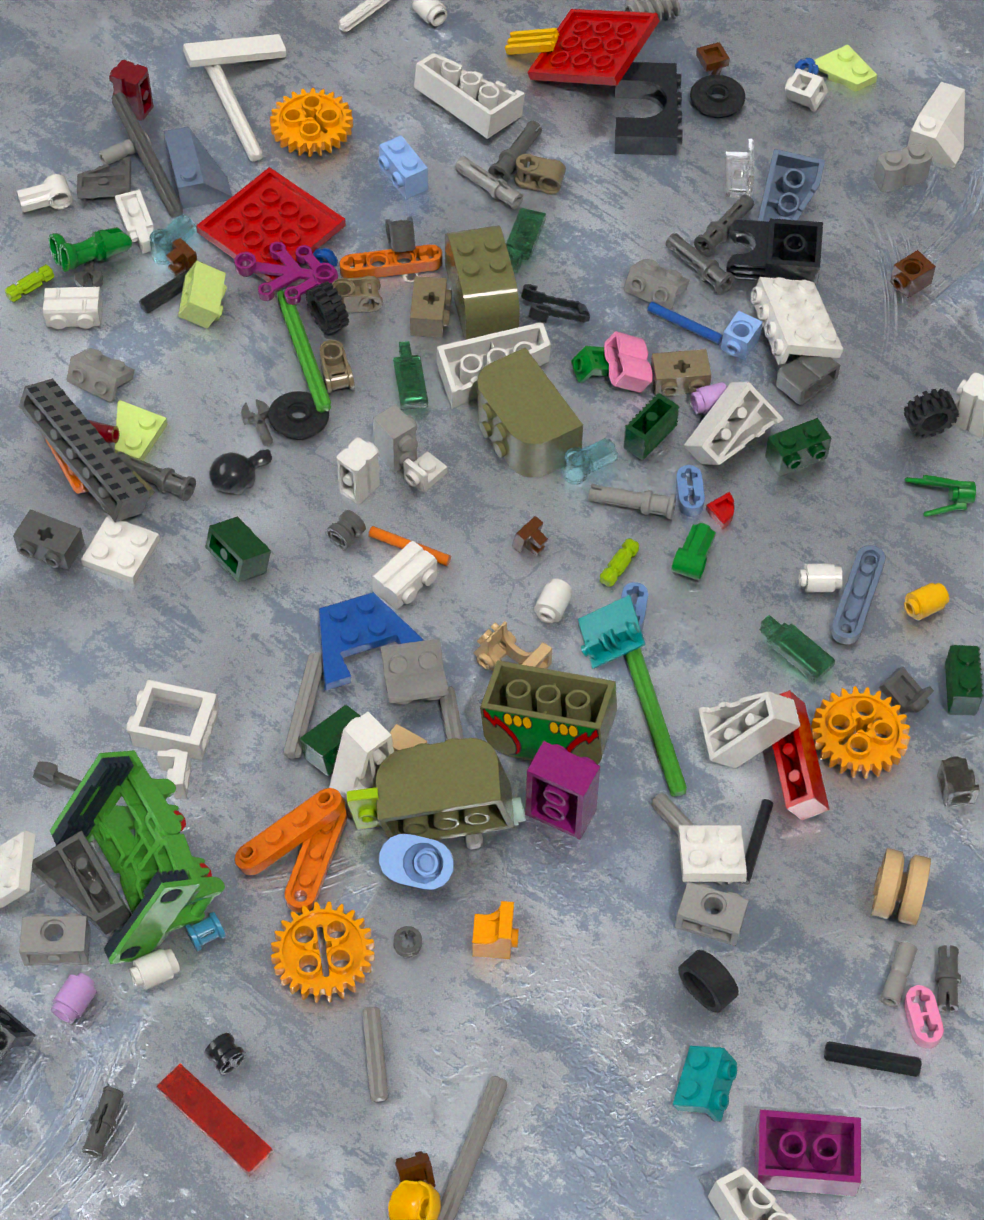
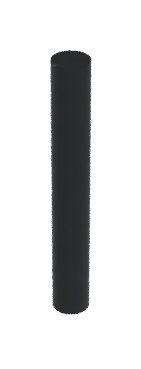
(757, 837)

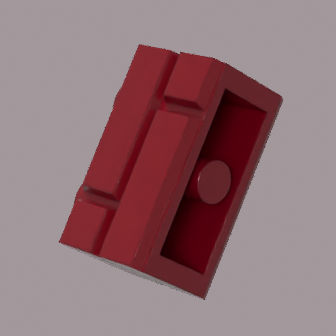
(135, 84)

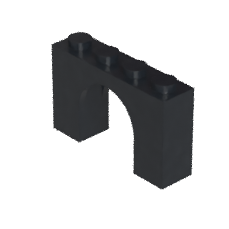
(657, 133)

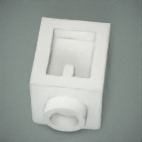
(424, 471)
(178, 768)

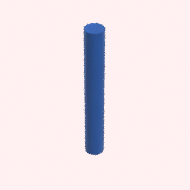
(685, 323)

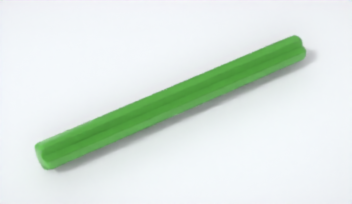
(305, 354)
(656, 723)

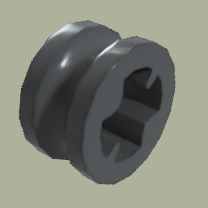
(417, 941)

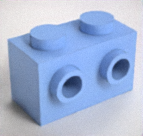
(403, 167)

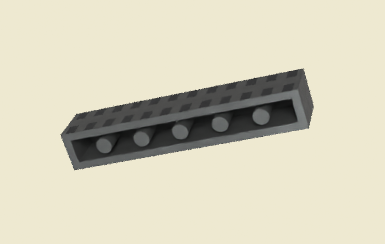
(84, 450)

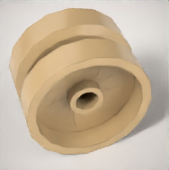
(900, 886)

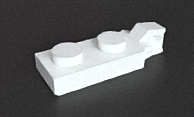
(135, 218)

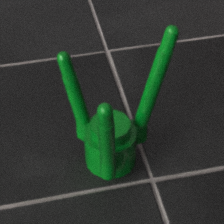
(959, 491)

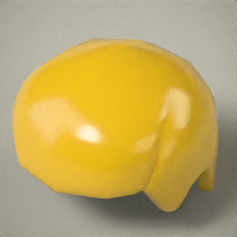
(414, 1201)

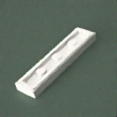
(234, 50)

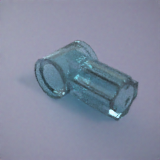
(162, 239)
(583, 461)

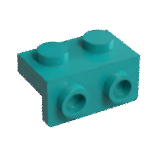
(706, 1081)

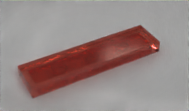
(215, 1119)

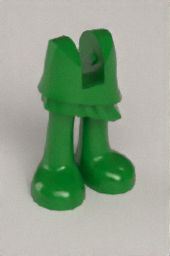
(101, 245)

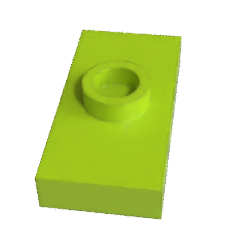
(364, 807)

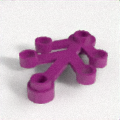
(318, 273)

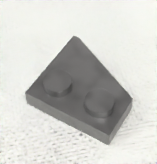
(105, 181)

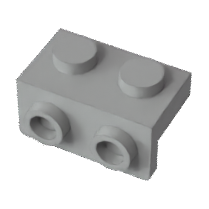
(655, 283)
(98, 373)

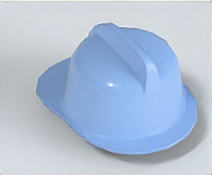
(416, 861)

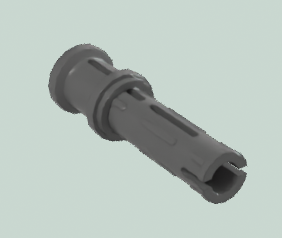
(507, 158)
(718, 231)
(707, 269)
(165, 478)

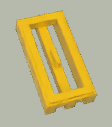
(532, 41)

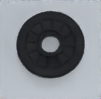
(703, 100)
(284, 423)

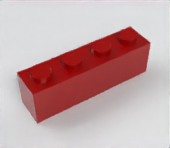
(800, 767)

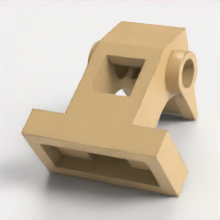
(502, 642)

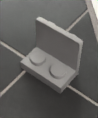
(414, 671)

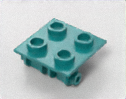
(611, 632)

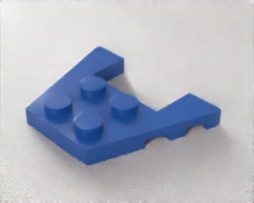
(355, 628)

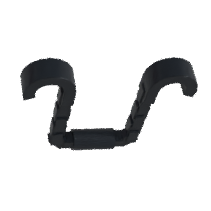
(541, 312)

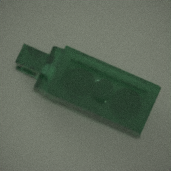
(524, 236)
(409, 379)
(797, 648)

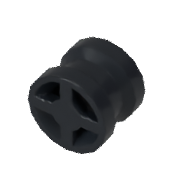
(225, 1053)

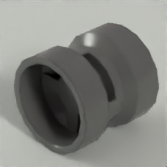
(344, 531)

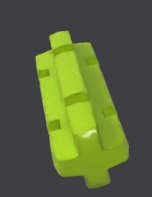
(29, 283)
(619, 562)

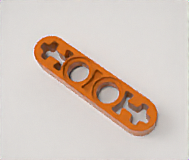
(391, 266)

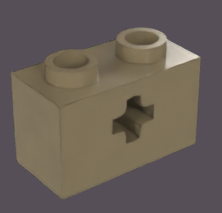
(429, 306)
(680, 372)

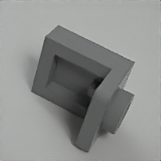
(905, 691)

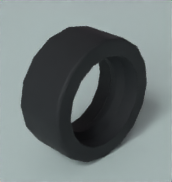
(708, 981)

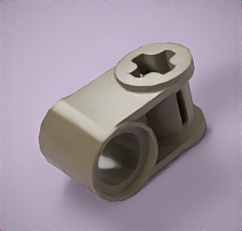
(542, 175)
(356, 293)
(336, 370)

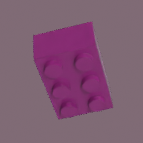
(562, 789)
(808, 1152)

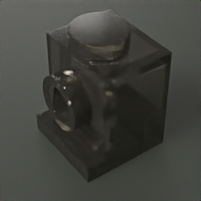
(957, 782)

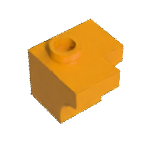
(495, 933)

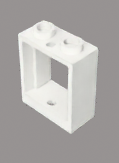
(162, 740)

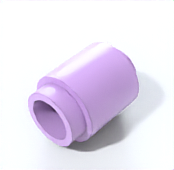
(706, 397)
(73, 997)

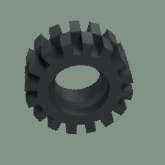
(327, 308)
(931, 413)

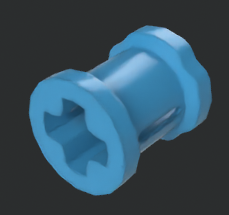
(205, 931)

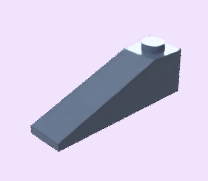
(195, 172)
(789, 185)

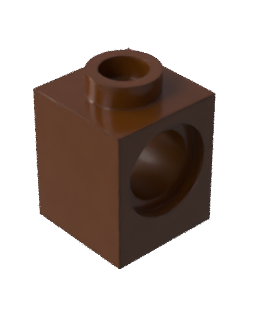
(912, 274)

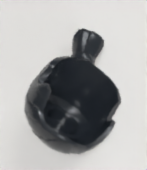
(235, 472)

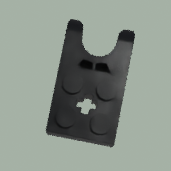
(778, 249)

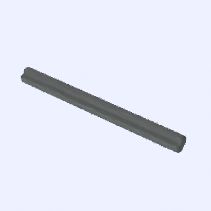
(147, 155)

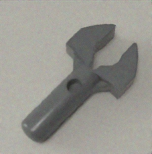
(87, 273)
(258, 420)
(47, 774)

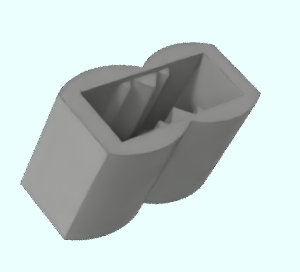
(902, 167)

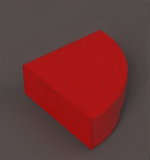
(722, 510)

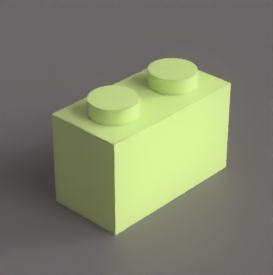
(202, 295)

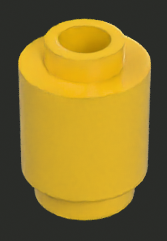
(926, 600)

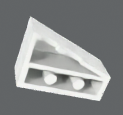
(731, 423)
(747, 726)
(360, 754)

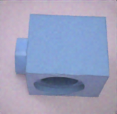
(741, 335)

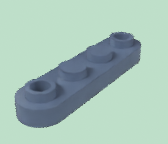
(858, 594)

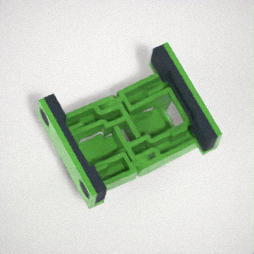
(155, 898)

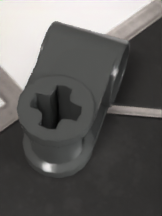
(400, 234)

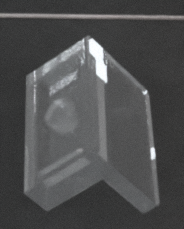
(740, 172)

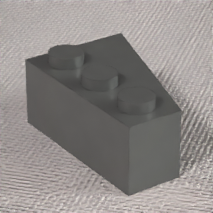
(82, 881)

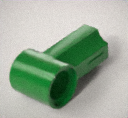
(692, 557)

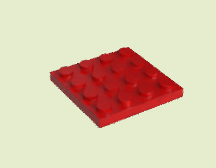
(594, 47)
(270, 212)

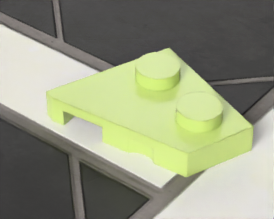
(846, 68)
(137, 430)

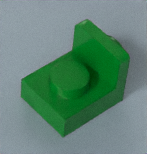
(590, 362)

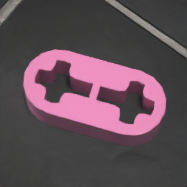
(930, 1015)

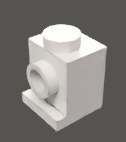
(806, 89)

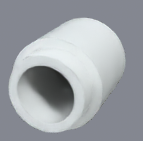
(431, 11)
(820, 577)
(553, 601)
(154, 968)

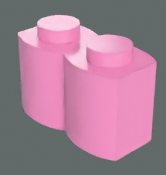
(628, 362)

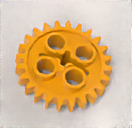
(311, 122)
(877, 751)
(352, 947)

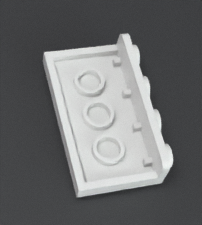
(794, 319)

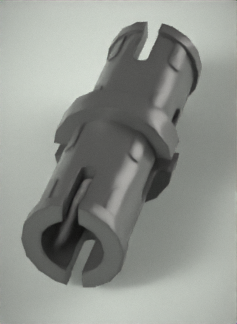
(948, 979)
(102, 1122)

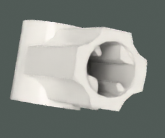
(52, 193)

